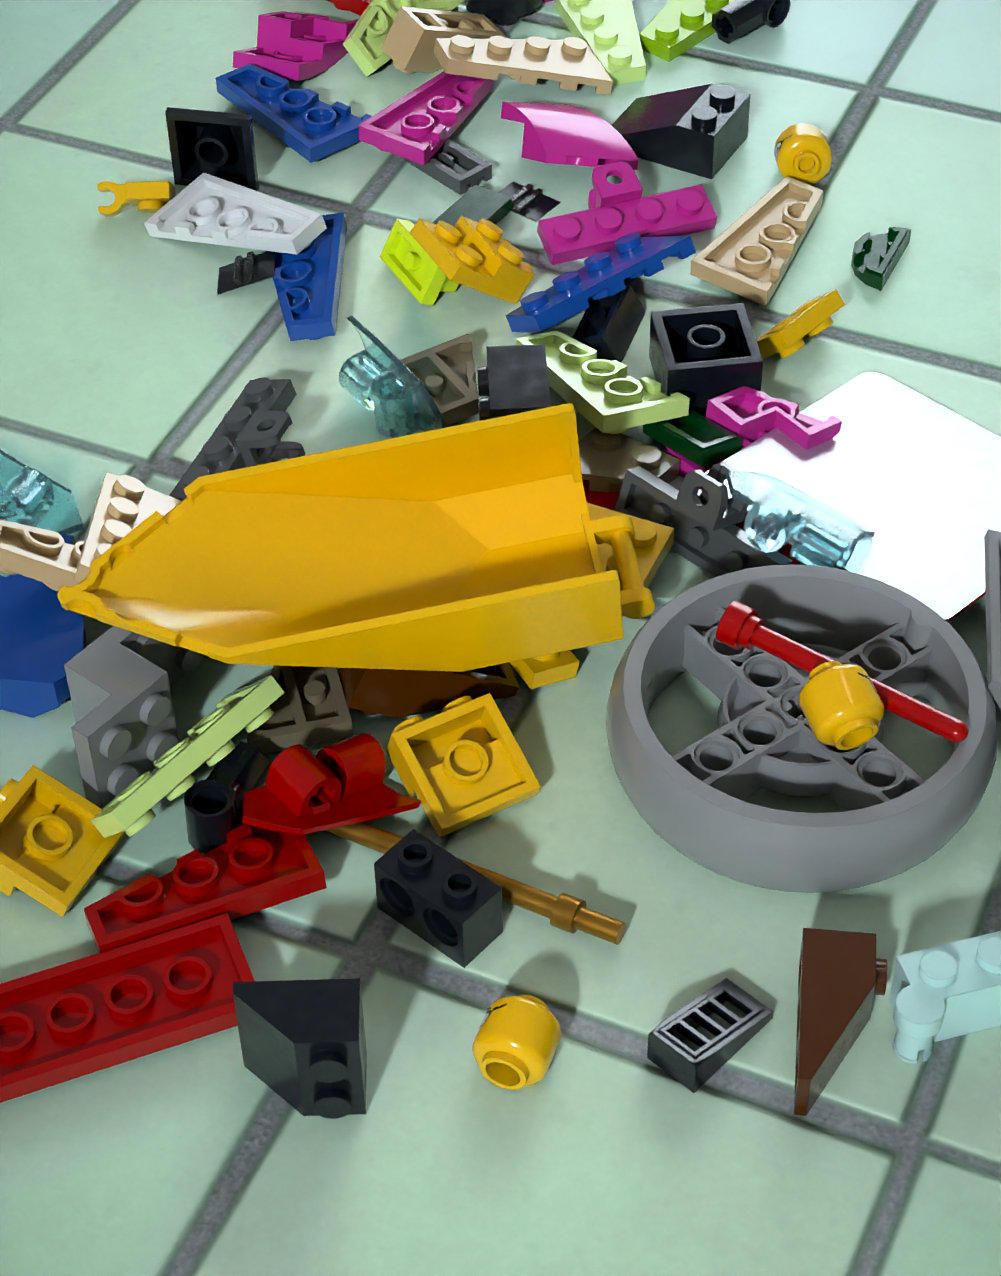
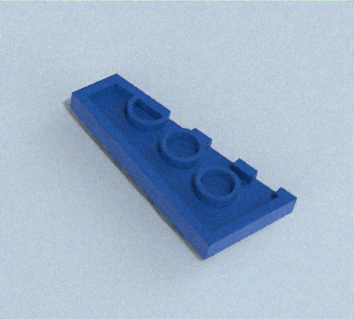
(291, 114)
(597, 279)
(311, 283)

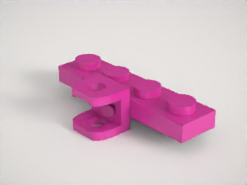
(619, 211)

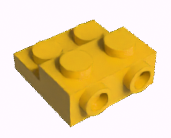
(476, 256)
(461, 763)
(49, 841)

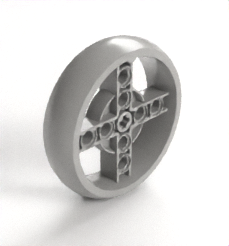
(766, 742)

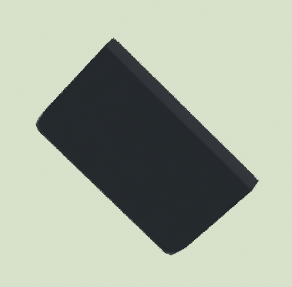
(611, 324)

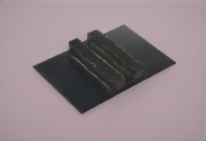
(528, 201)
(246, 271)

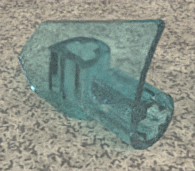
(388, 388)
(35, 499)
(788, 515)

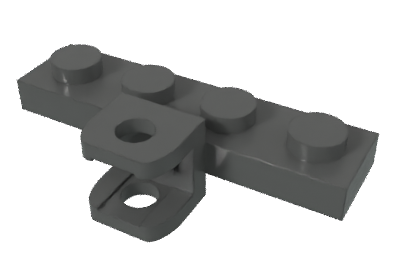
(247, 433)
(700, 518)

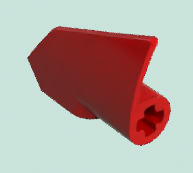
(324, 790)

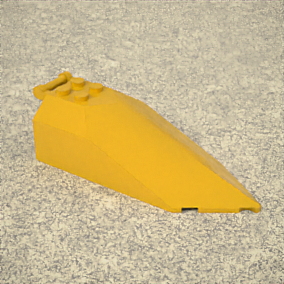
(381, 556)

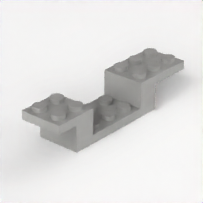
(123, 707)

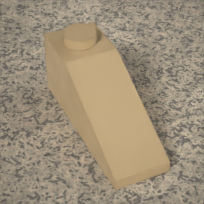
(414, 35)

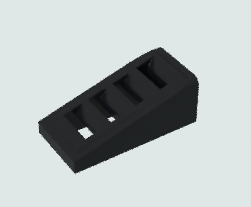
(696, 1067)

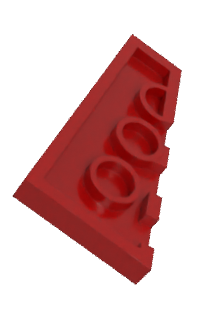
(236, 878)

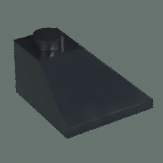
(213, 145)

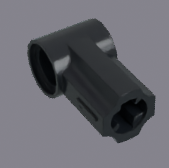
(746, 15)
(217, 803)

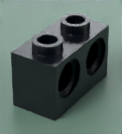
(439, 897)

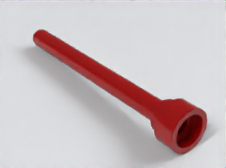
(743, 628)

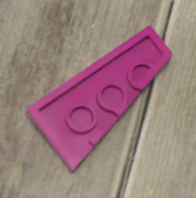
(425, 117)

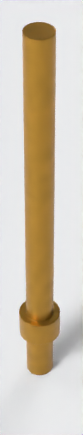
(563, 910)

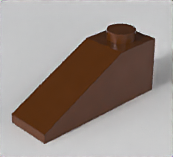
(418, 691)
(833, 1005)

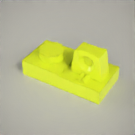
(414, 265)

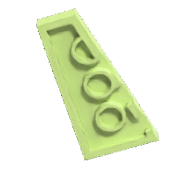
(371, 29)
(610, 33)
(602, 387)
(210, 744)

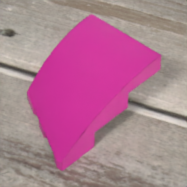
(296, 44)
(568, 135)
(754, 414)

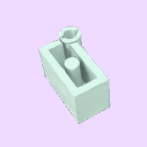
(945, 994)

